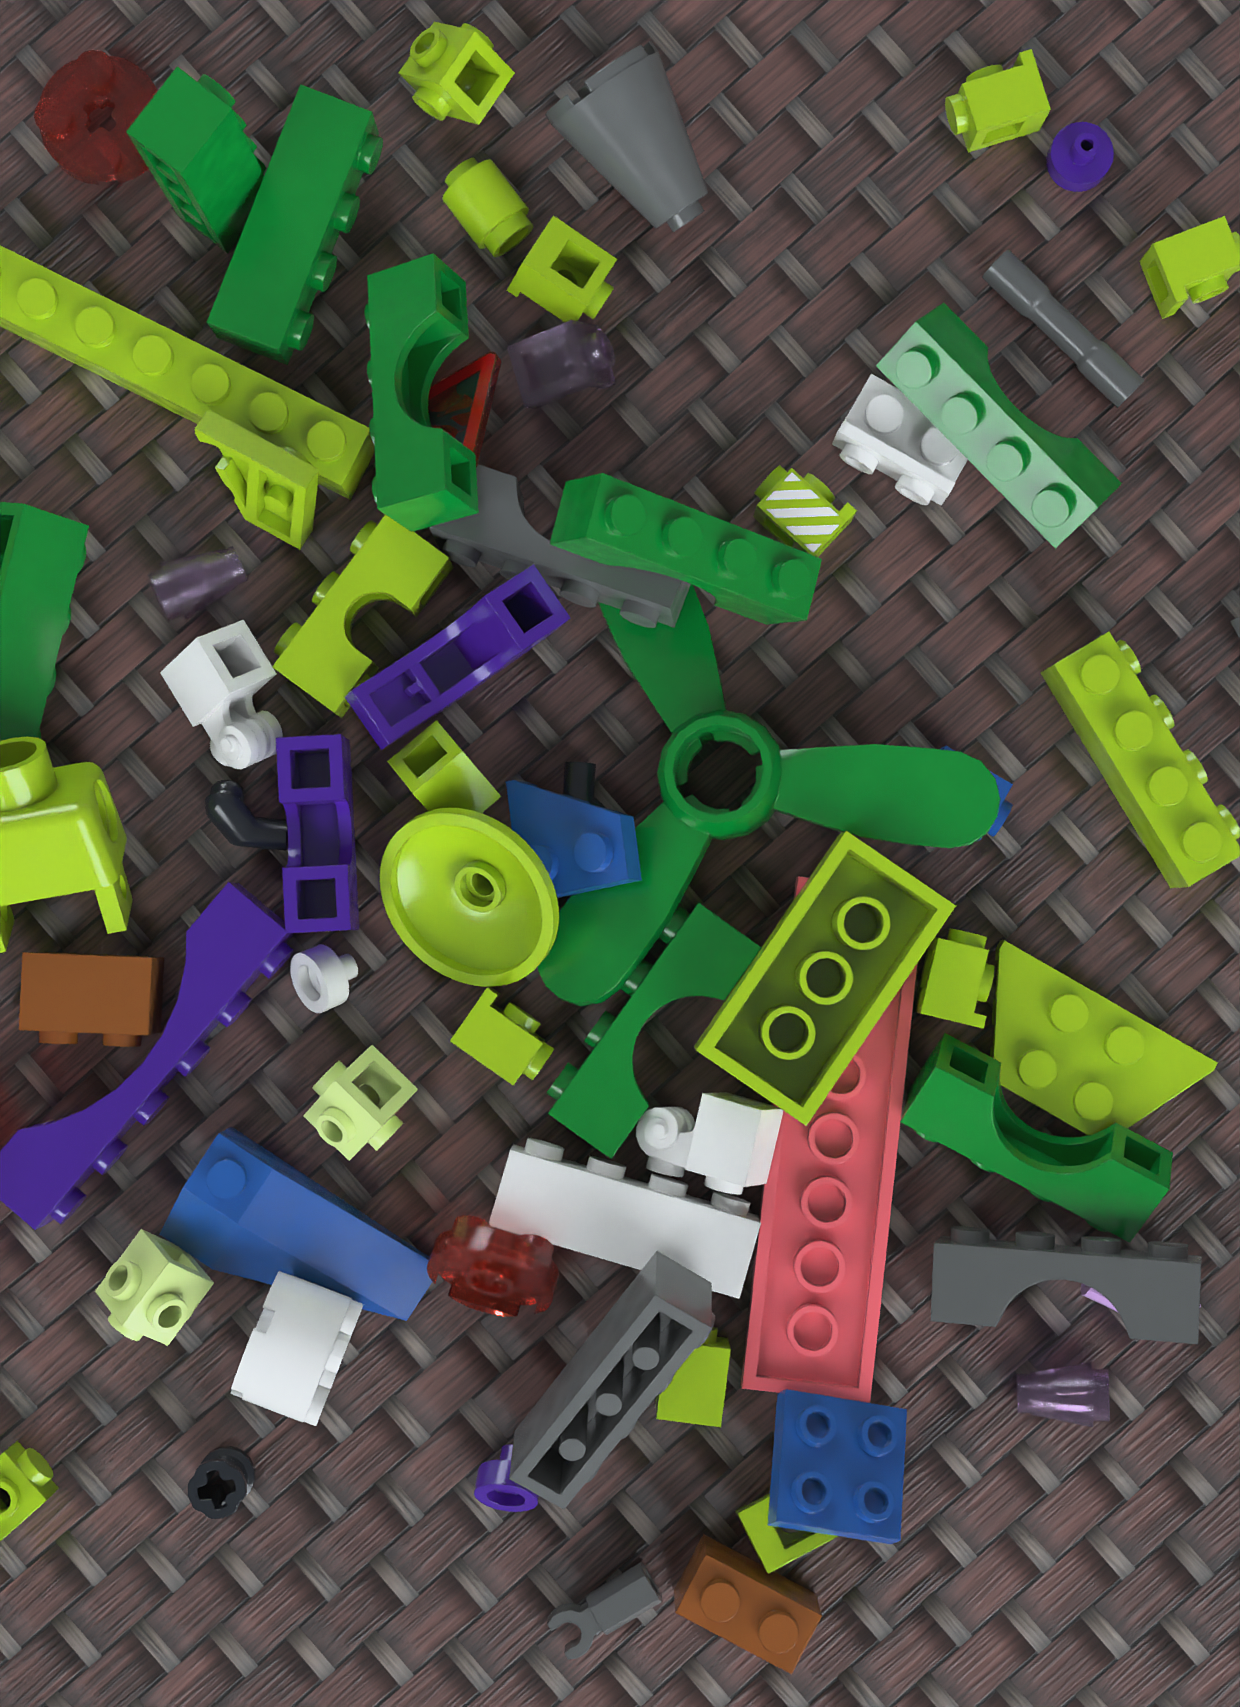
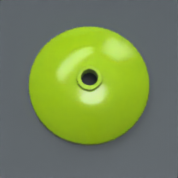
(452, 913)

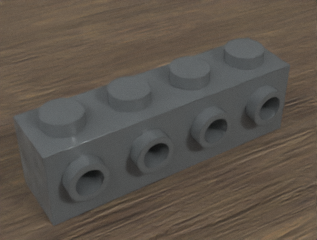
(612, 1380)

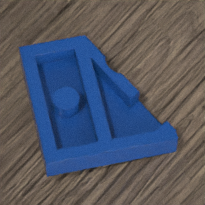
(575, 840)

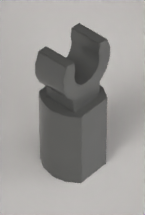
(607, 1608)

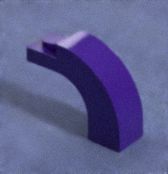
(458, 657)

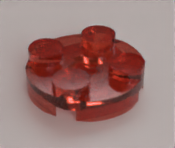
(65, 109)
(494, 1267)

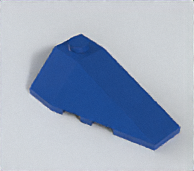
(262, 1217)

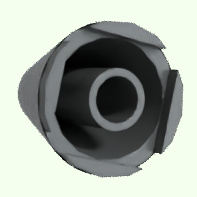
(636, 137)

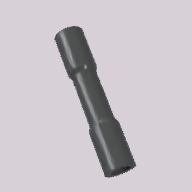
(1033, 300)

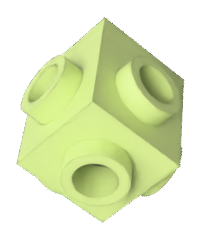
(359, 1103)
(153, 1289)

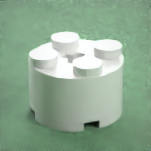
(296, 1348)

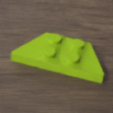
(1081, 1051)

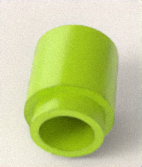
(487, 206)

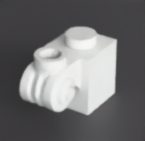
(216, 688)
(726, 1144)

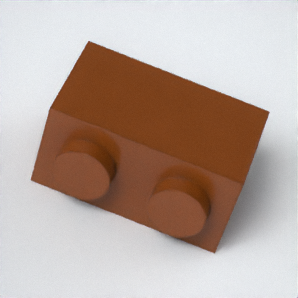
(91, 995)
(747, 1604)

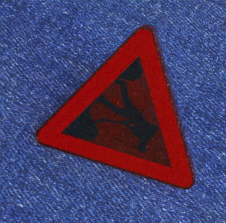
(464, 401)

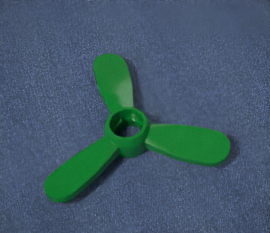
(862, 789)

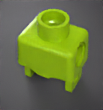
(58, 834)

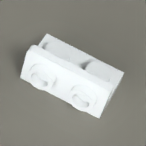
(898, 440)

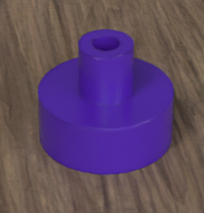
(1079, 156)
(497, 1490)

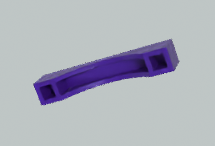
(224, 956)

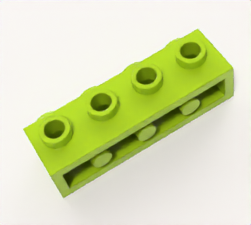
(1143, 762)

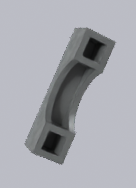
(507, 541)
(1150, 1290)

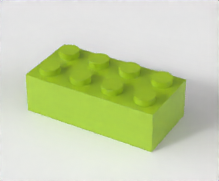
(824, 977)

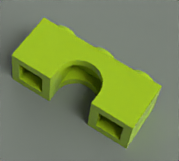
(386, 567)

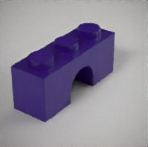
(321, 834)

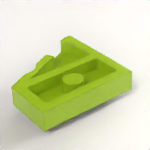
(269, 482)

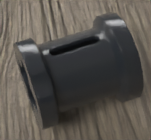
(211, 1499)

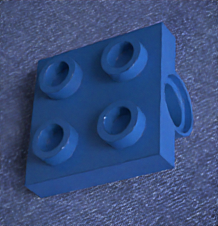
(838, 1467)

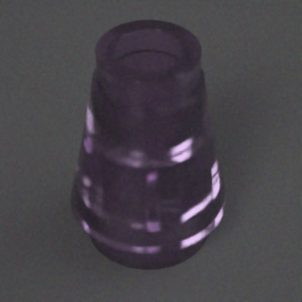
(195, 581)
(1066, 1394)

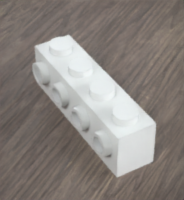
(623, 1218)

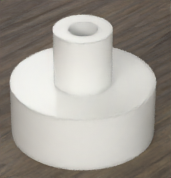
(322, 977)

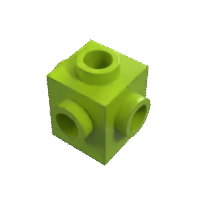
(455, 72)

